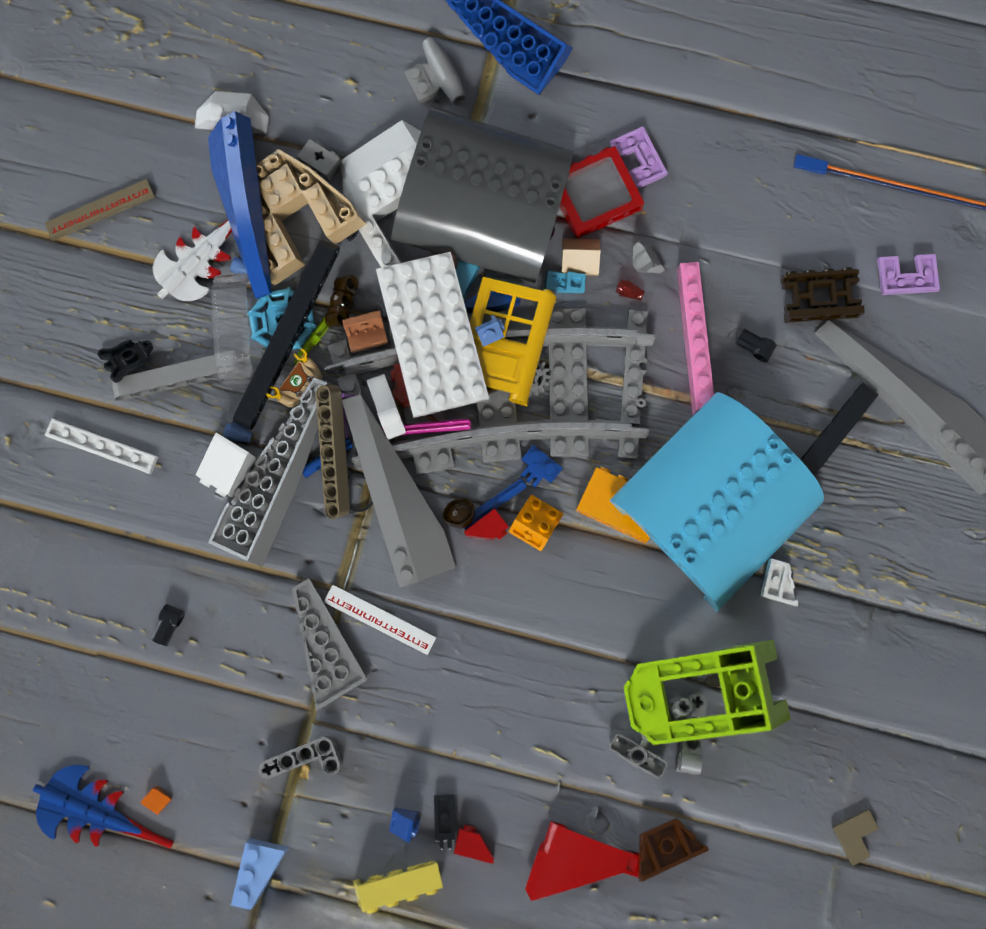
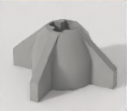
(645, 259)

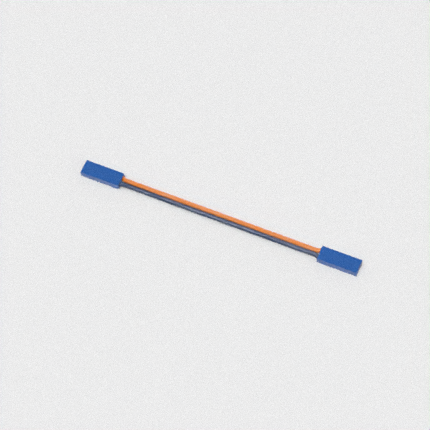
(820, 166)

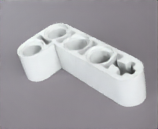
(386, 406)

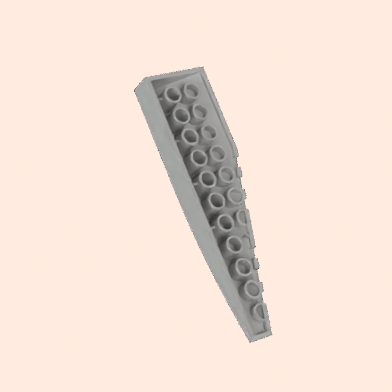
(927, 408)

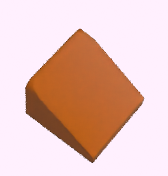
(156, 800)

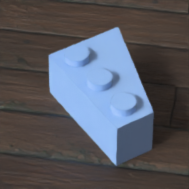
(256, 869)

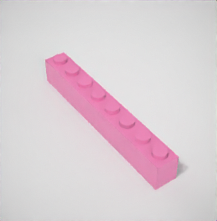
(695, 334)

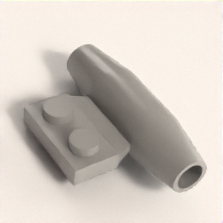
(436, 75)

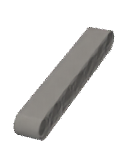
(165, 378)

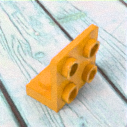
(535, 522)

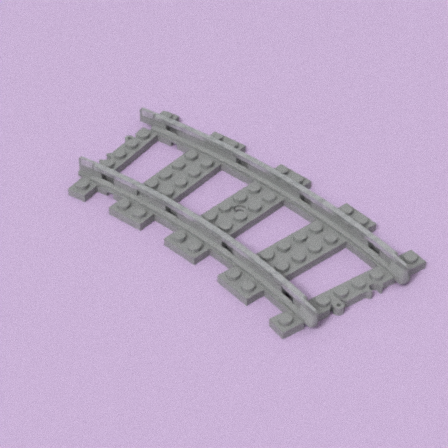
(498, 425)

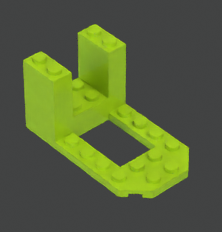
(743, 690)

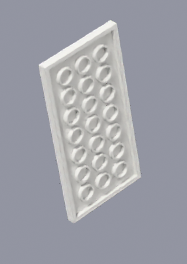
(432, 334)

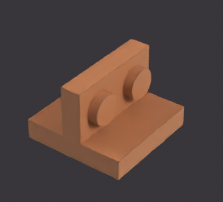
(365, 331)

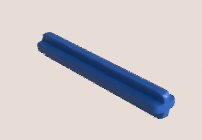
(498, 500)

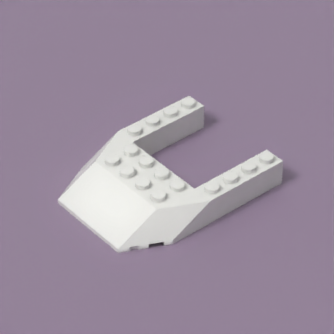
(374, 183)

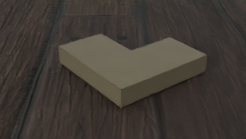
(850, 833)

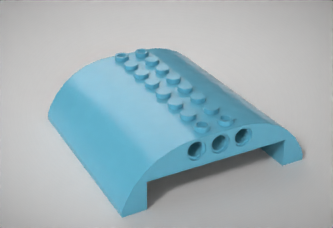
(721, 497)

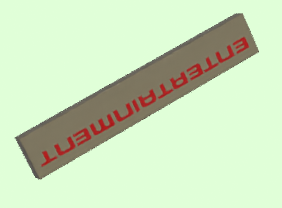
(99, 209)

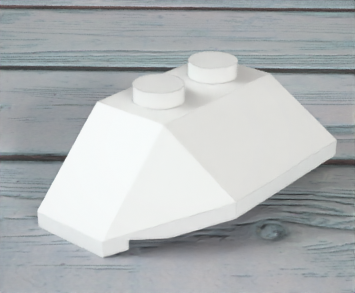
(224, 103)

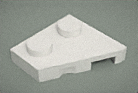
(778, 583)

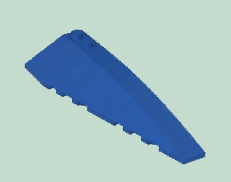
(514, 40)
(237, 182)

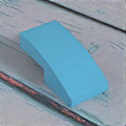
(565, 283)

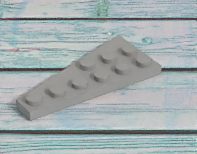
(327, 653)

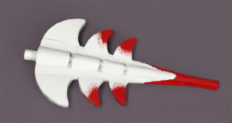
(179, 276)

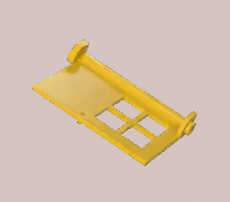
(508, 363)

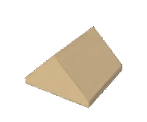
(581, 256)

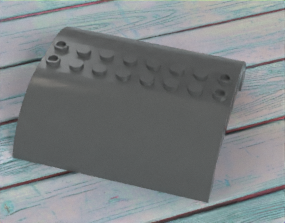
(482, 194)

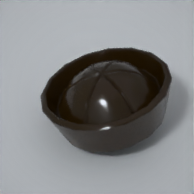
(459, 513)

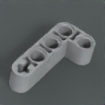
(299, 760)

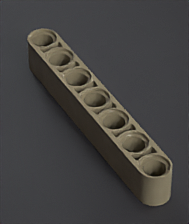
(332, 451)

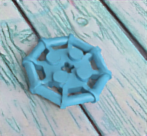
(272, 314)

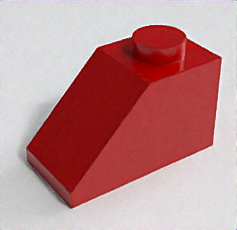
(488, 527)
(472, 845)

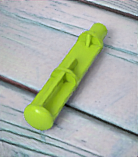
(313, 339)

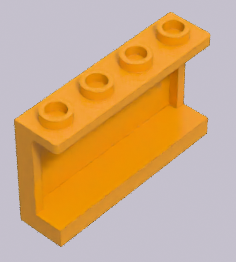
(597, 506)

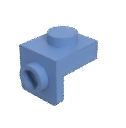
(490, 331)

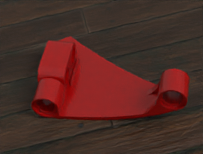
(575, 860)

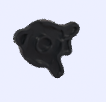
(125, 358)

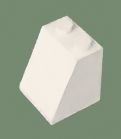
(224, 466)

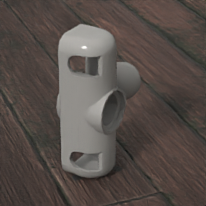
(626, 752)

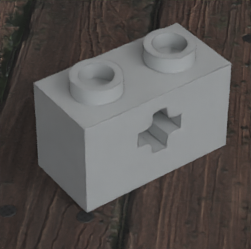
(320, 160)

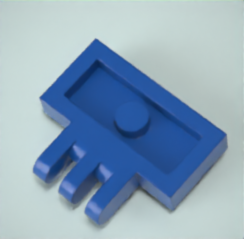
(539, 466)

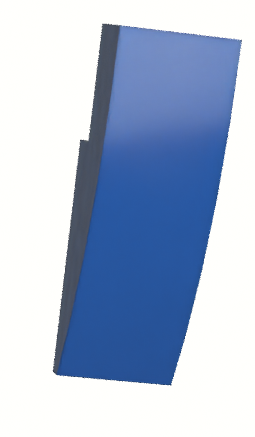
(496, 302)

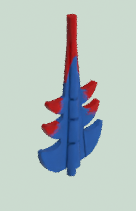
(64, 799)

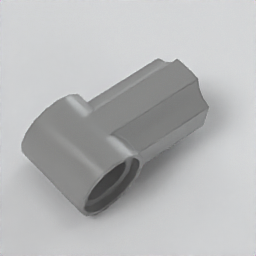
(680, 709)

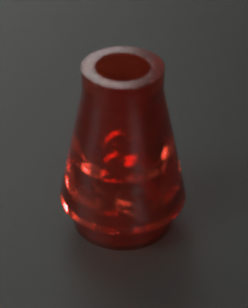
(629, 290)

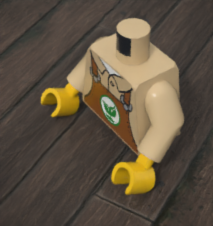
(297, 381)

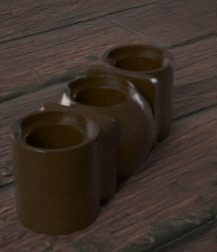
(341, 300)

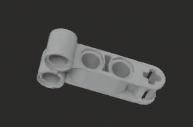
(689, 759)

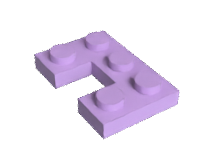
(640, 144)
(923, 281)

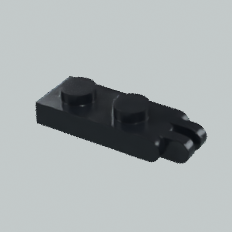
(444, 820)

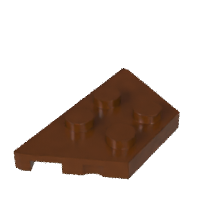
(666, 848)

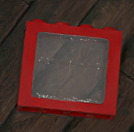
(599, 193)

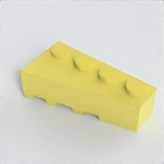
(398, 886)

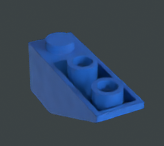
(404, 823)

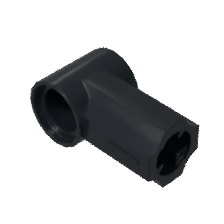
(760, 347)
(169, 620)

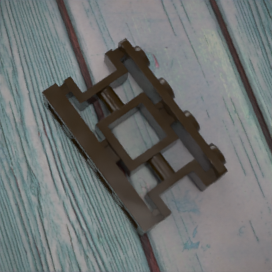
(822, 310)

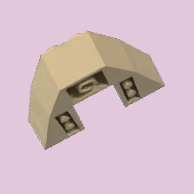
(286, 188)

